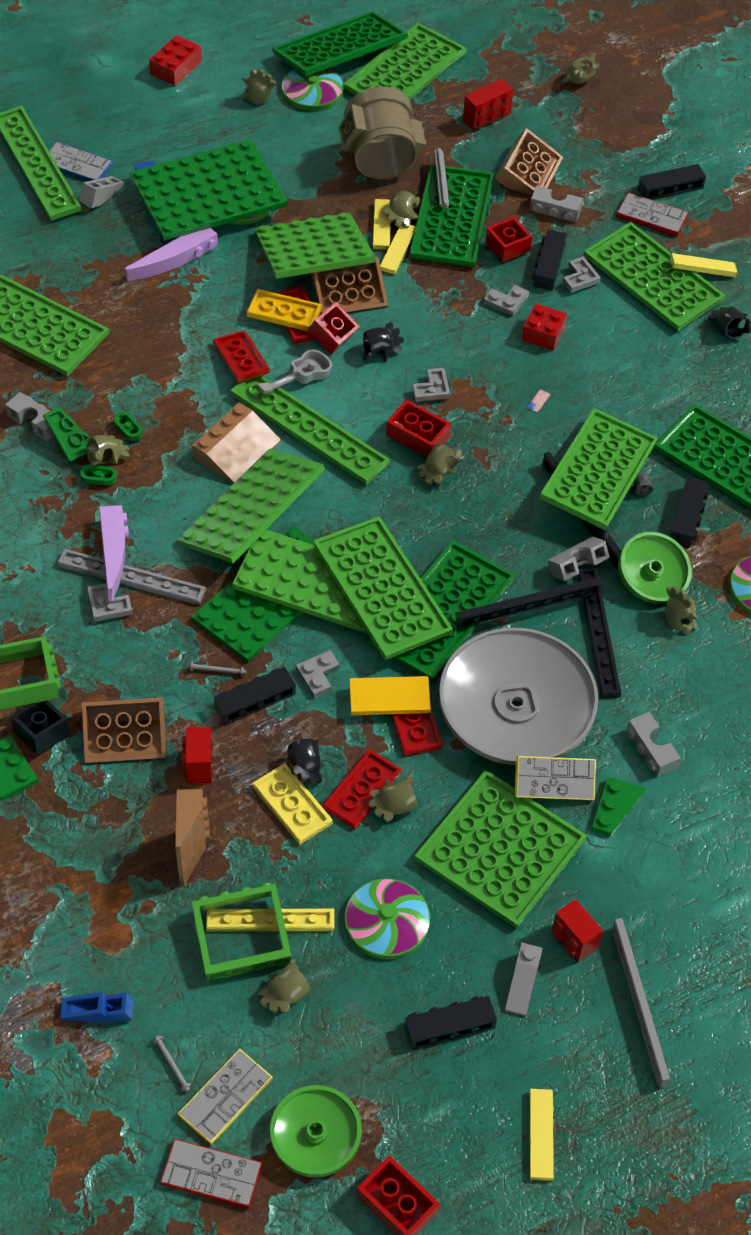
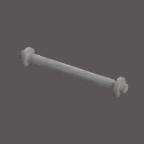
(218, 669)
(185, 1087)

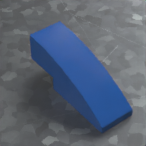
(97, 1008)

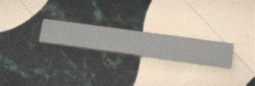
(134, 577)
(640, 1004)

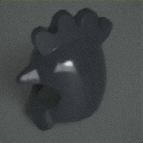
(728, 320)
(382, 340)
(305, 761)

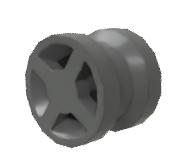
(643, 485)

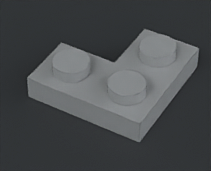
(583, 275)
(507, 303)
(435, 389)
(106, 610)
(314, 671)

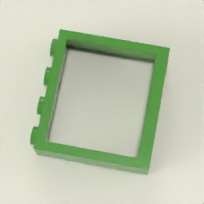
(32, 692)
(250, 963)

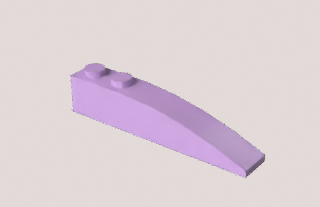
(173, 255)
(113, 540)

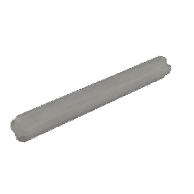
(441, 178)

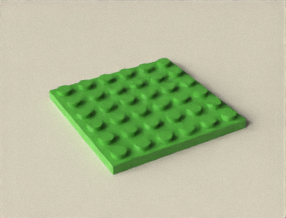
(314, 245)
(500, 848)

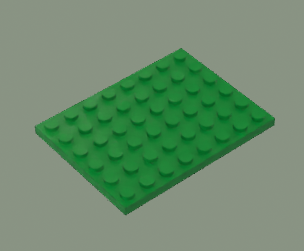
(208, 189)

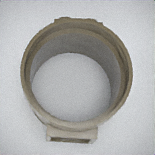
(382, 133)

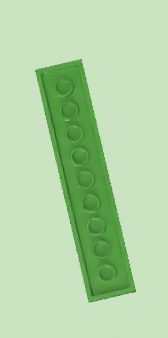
(37, 164)
(312, 429)

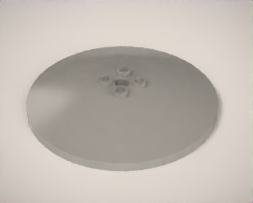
(524, 667)

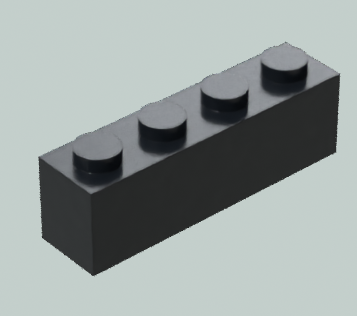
(671, 182)
(549, 259)
(688, 511)
(254, 695)
(450, 1022)

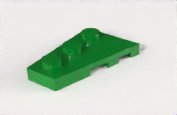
(67, 434)
(14, 769)
(615, 804)

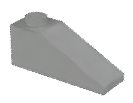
(99, 191)
(523, 979)

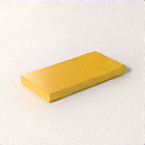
(283, 310)
(389, 695)

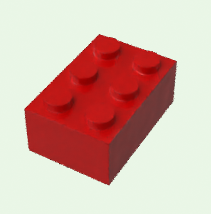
(175, 60)
(487, 104)
(417, 428)
(397, 1199)

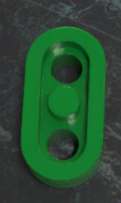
(131, 429)
(100, 475)

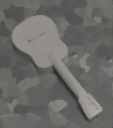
(309, 367)

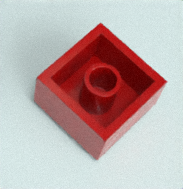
(508, 239)
(544, 326)
(333, 328)
(197, 755)
(576, 931)

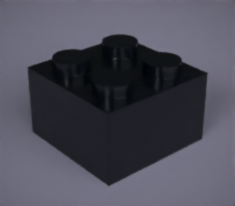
(40, 725)

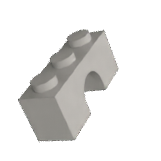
(567, 209)
(23, 408)
(587, 552)
(659, 758)

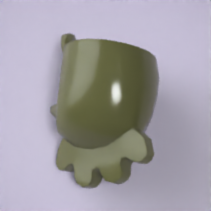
(577, 71)
(258, 87)
(402, 208)
(105, 449)
(439, 463)
(679, 607)
(393, 798)
(284, 989)

